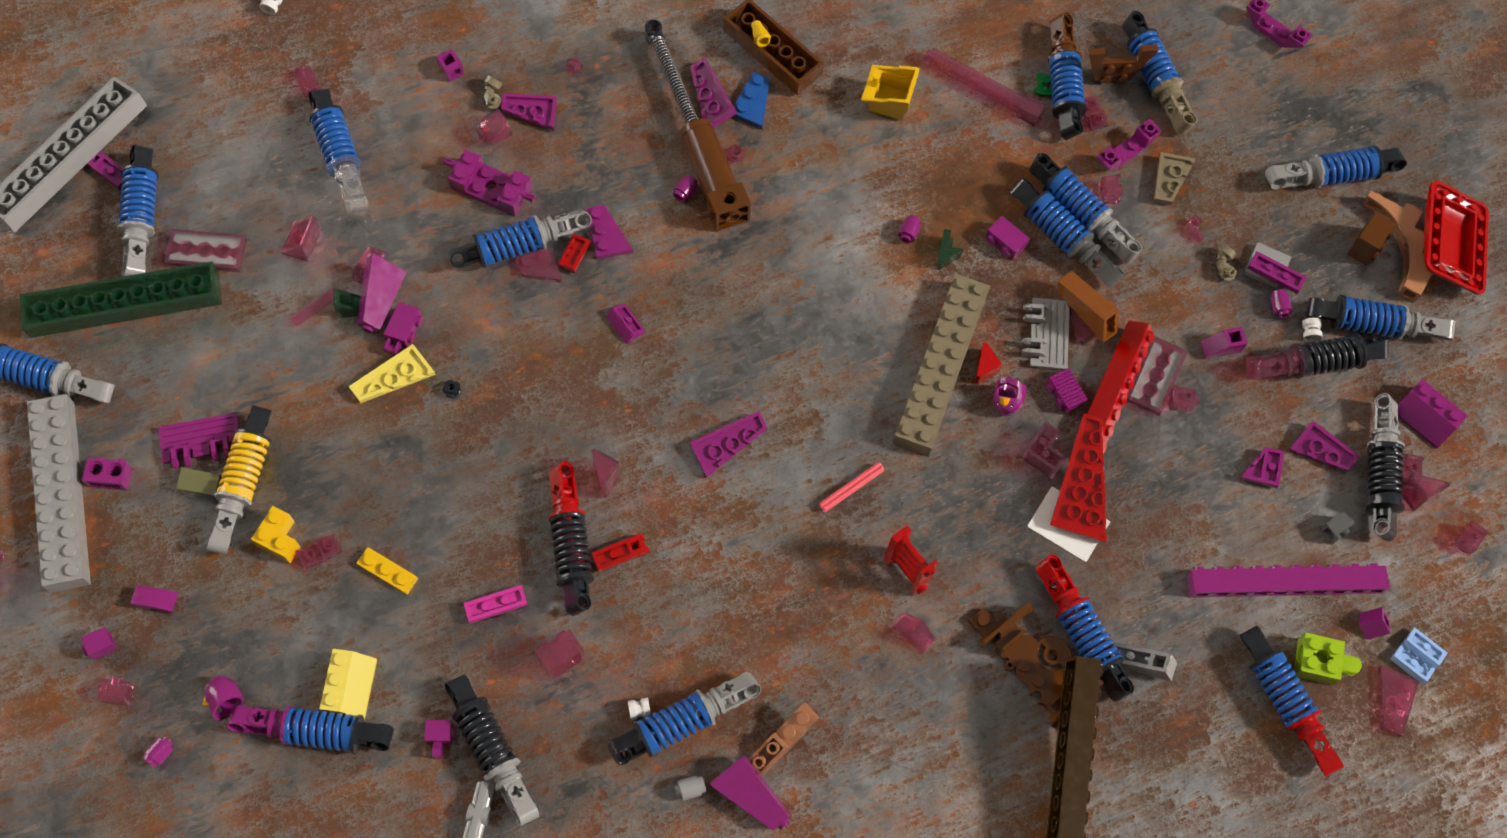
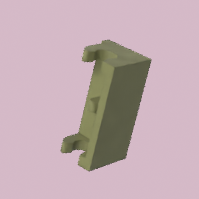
(198, 481)

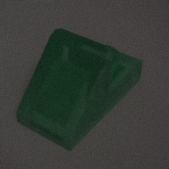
(947, 253)

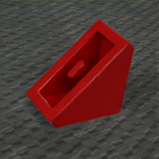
(987, 364)

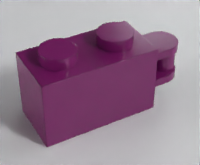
(402, 327)

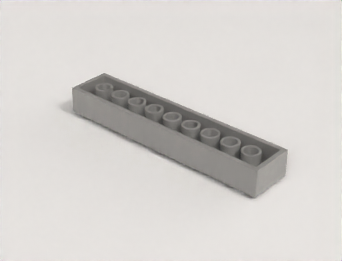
(67, 151)
(58, 494)

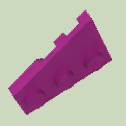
(531, 108)
(606, 235)

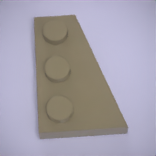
(1170, 176)

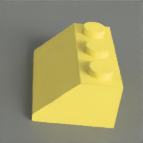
(348, 683)

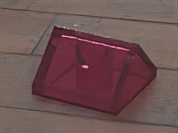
(302, 238)
(607, 471)
(1421, 490)

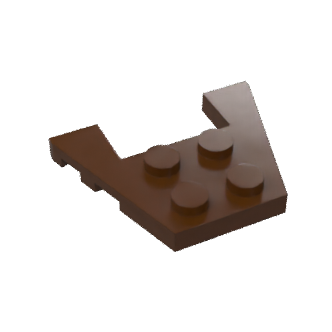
(1119, 68)

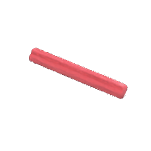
(851, 487)

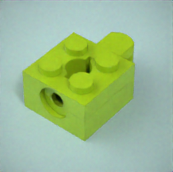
(1323, 667)

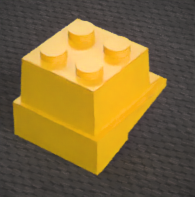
(890, 89)

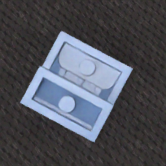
(1418, 656)

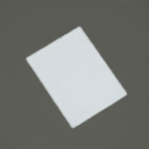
(1074, 543)

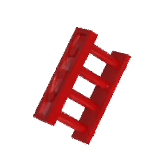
(909, 560)

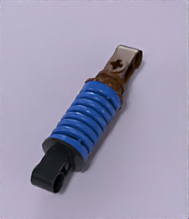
(1066, 77)

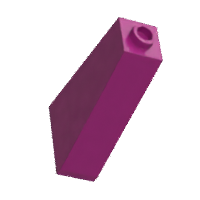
(378, 292)
(751, 792)

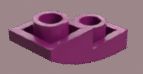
(154, 598)

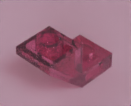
(305, 80)

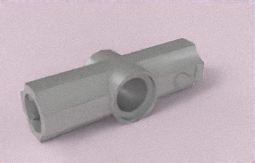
(479, 810)

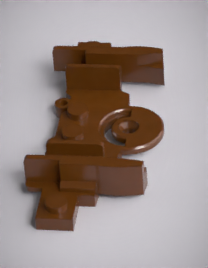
(1022, 654)

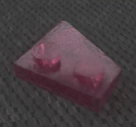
(539, 265)

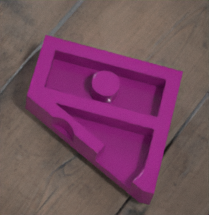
(1266, 468)

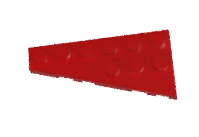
(1082, 492)

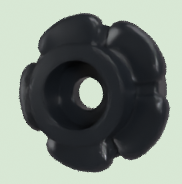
(451, 393)

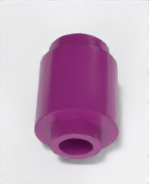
(685, 188)
(909, 229)
(1281, 303)
(158, 751)

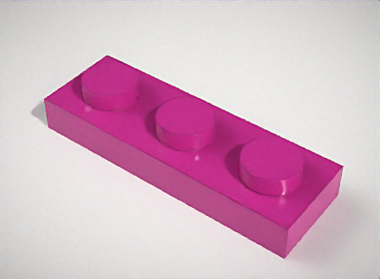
(495, 604)

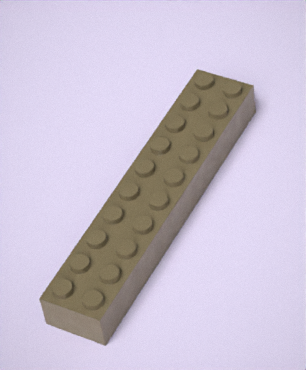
(941, 365)

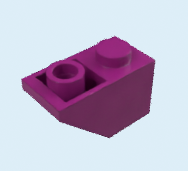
(1224, 343)

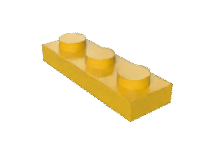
(387, 571)

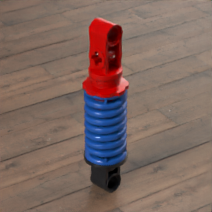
(1083, 628)
(1295, 710)

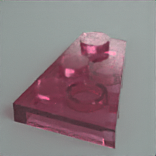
(1396, 699)

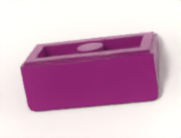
(625, 323)

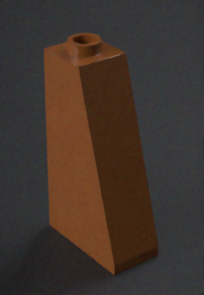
(1089, 305)

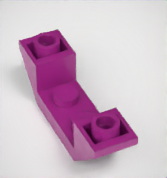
(1274, 29)
(1132, 147)

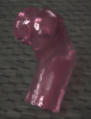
(1192, 228)

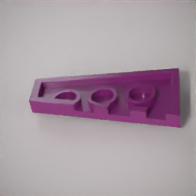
(712, 97)

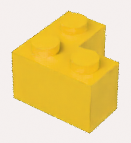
(272, 535)

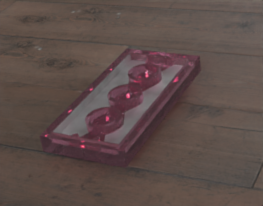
(197, 247)
(1156, 376)

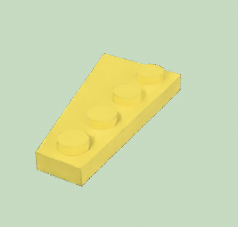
(394, 374)

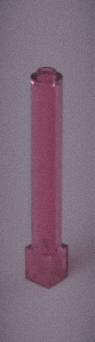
(1026, 107)

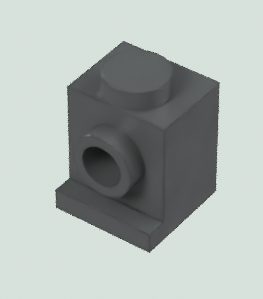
(1337, 527)

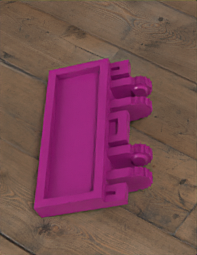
(197, 437)

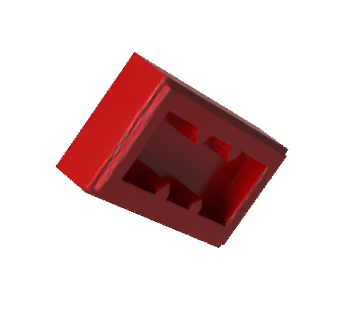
(574, 253)

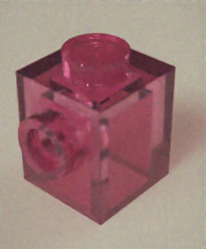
(115, 691)

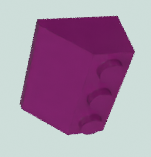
(1430, 413)

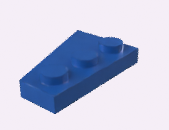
(753, 100)

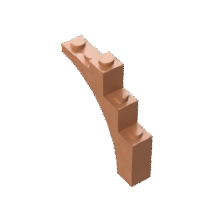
(1409, 240)

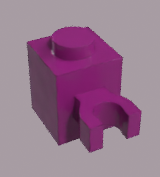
(439, 734)

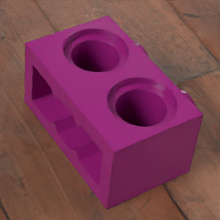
(106, 478)

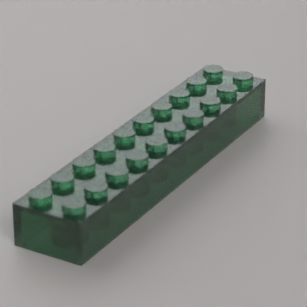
(120, 299)

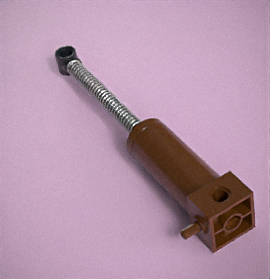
(726, 199)

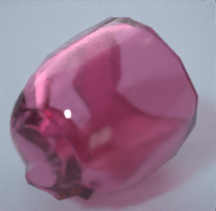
(493, 128)

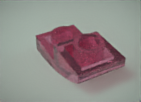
(1094, 115)
(319, 552)

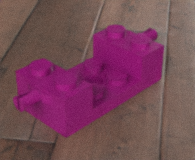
(472, 176)

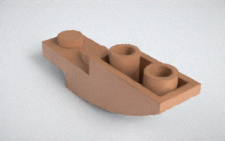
(783, 738)

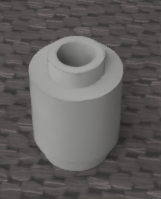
(690, 787)

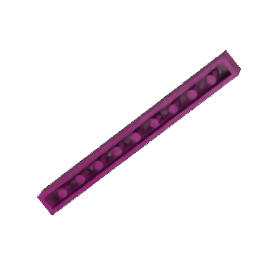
(1287, 581)

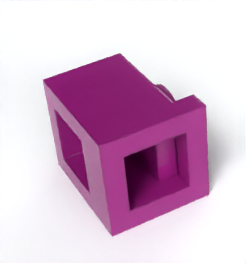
(450, 65)

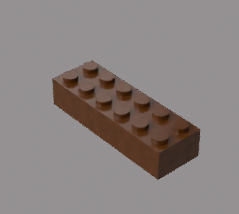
(782, 56)

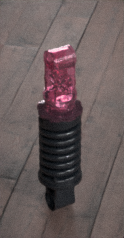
(1319, 357)

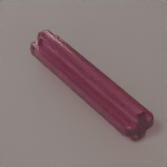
(312, 308)

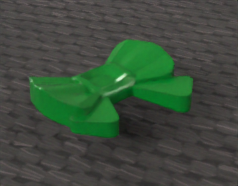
(1041, 89)

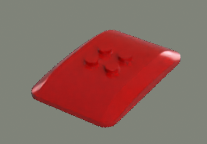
(1456, 237)

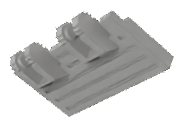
(1049, 336)

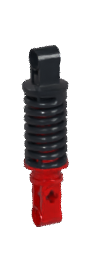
(570, 540)

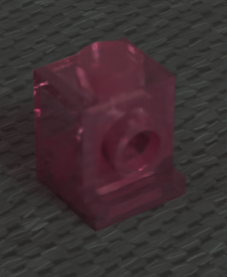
(1111, 189)
(1178, 399)
(1412, 464)
(1470, 537)

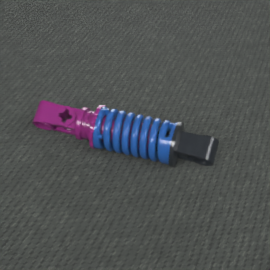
(312, 728)

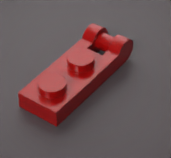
(620, 552)

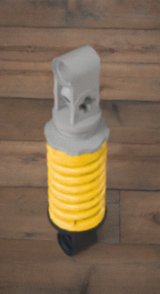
(239, 477)

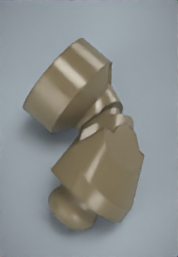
(492, 100)
(1225, 270)

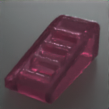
(358, 271)

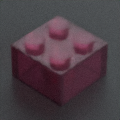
(560, 654)

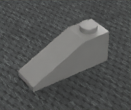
(1147, 661)

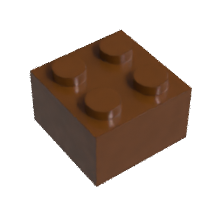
(1372, 238)

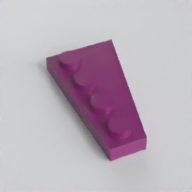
(724, 443)

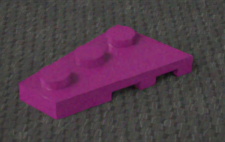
(1324, 447)

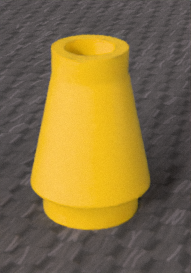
(760, 34)

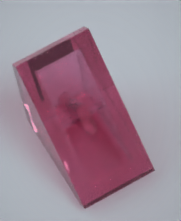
(915, 632)

